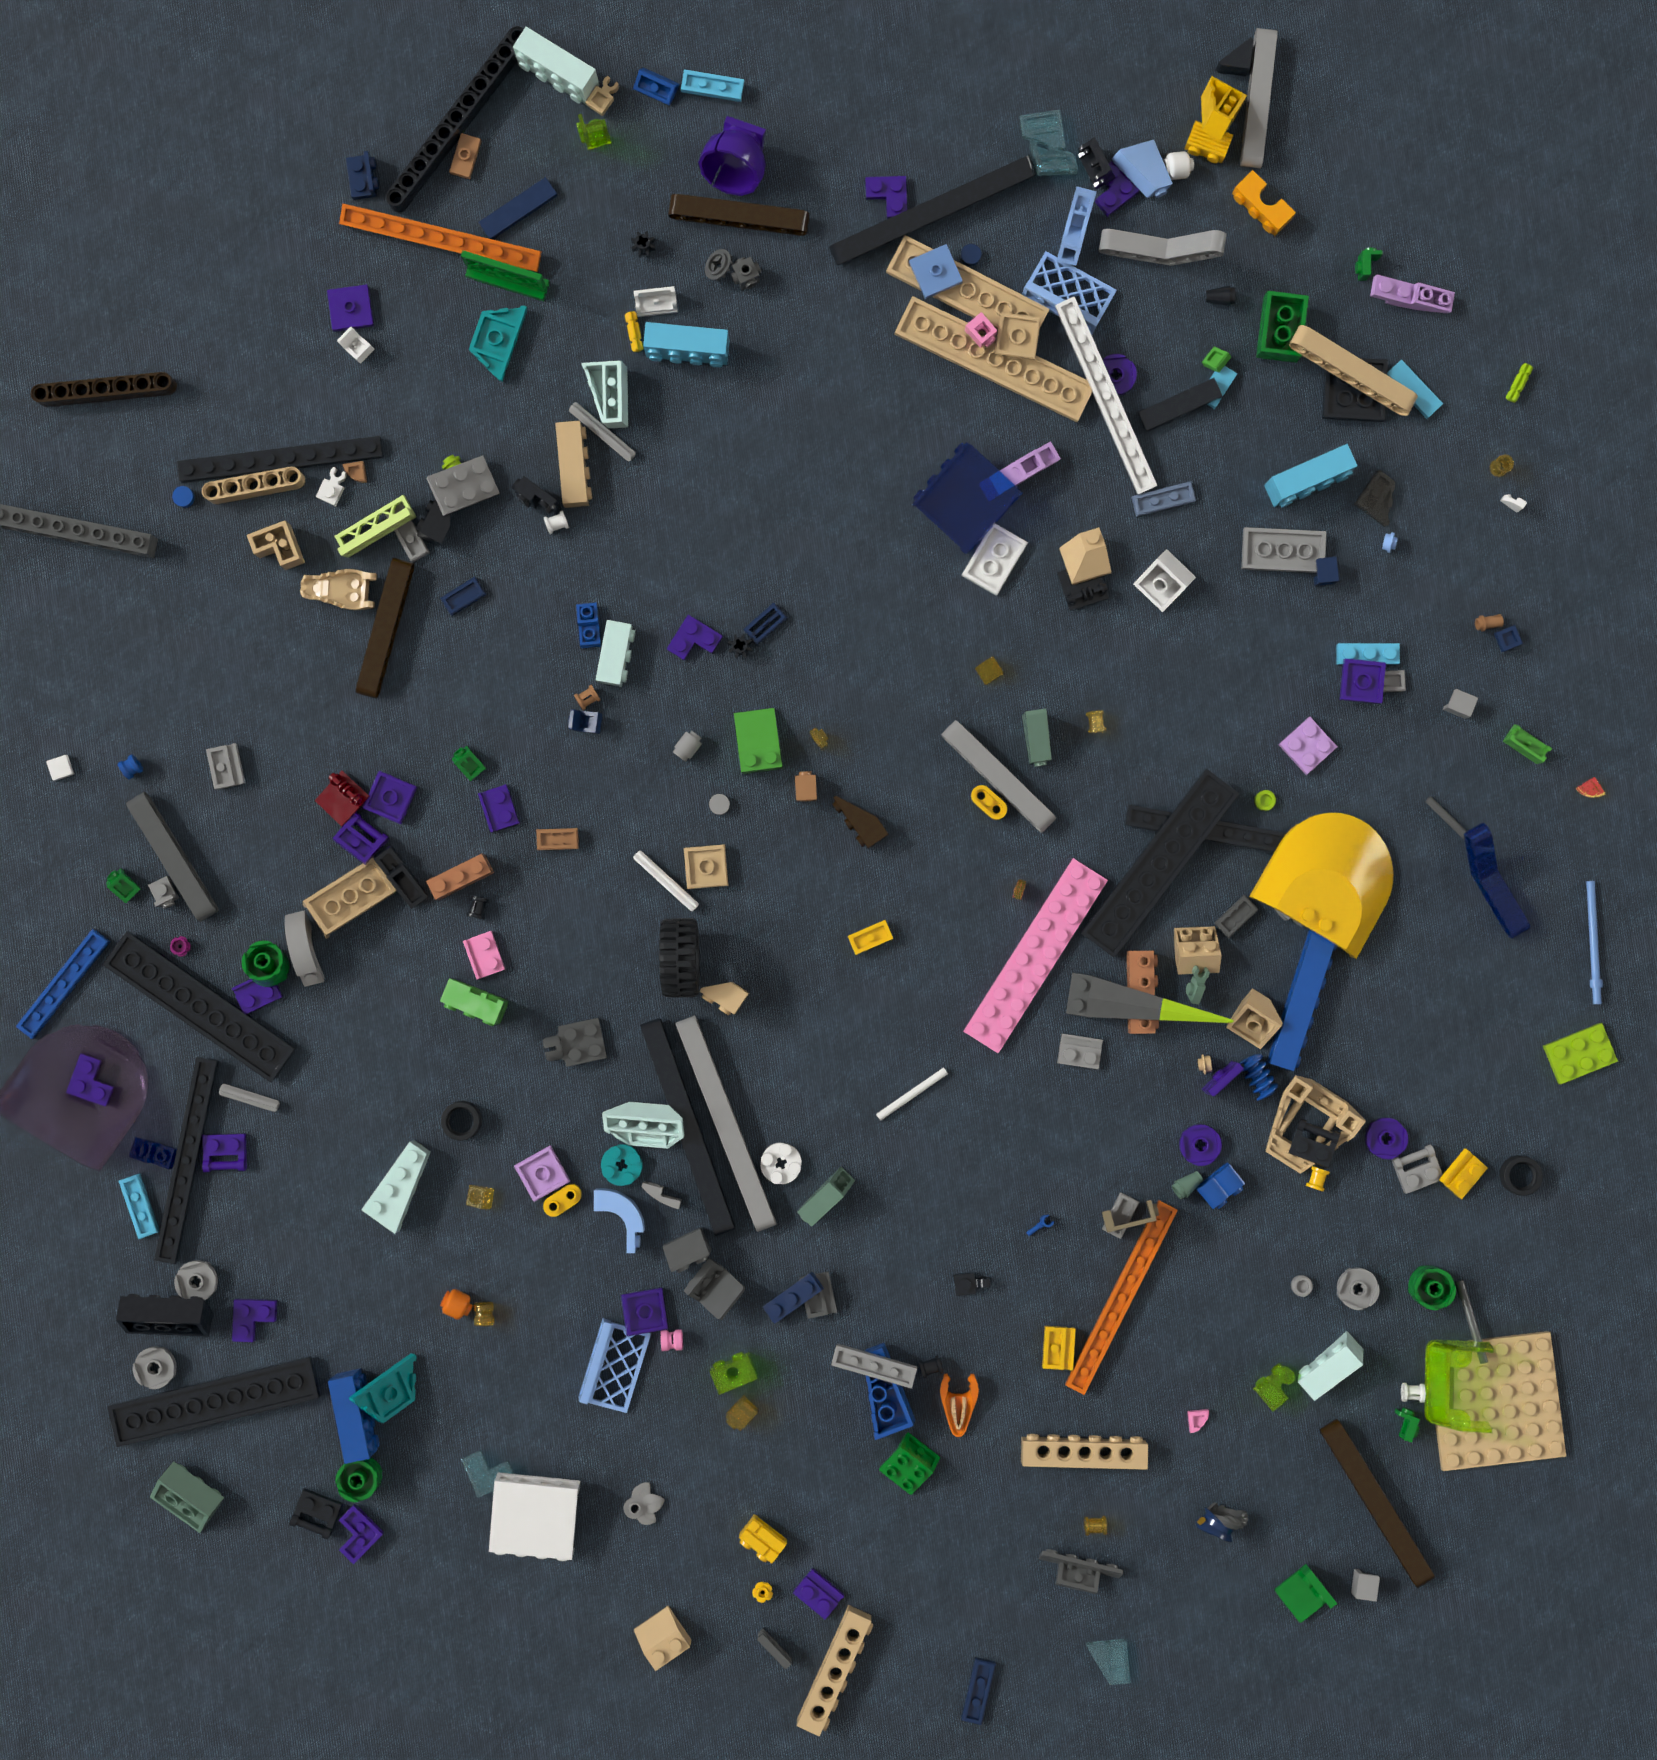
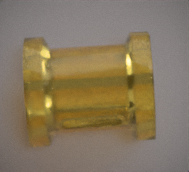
(1507, 465)
(1096, 721)
(1095, 1525)

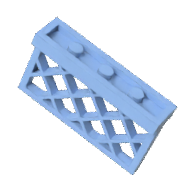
(1048, 299)
(596, 1366)

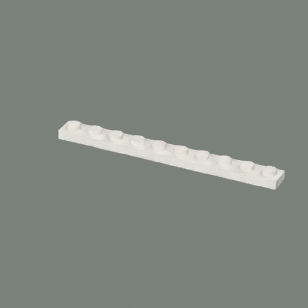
(1105, 395)

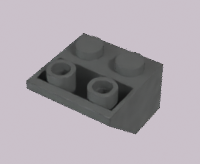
(686, 1250)

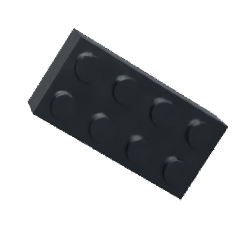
(164, 1315)

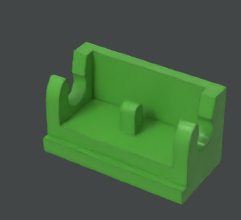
(1527, 744)

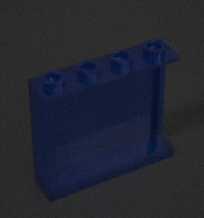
(967, 497)

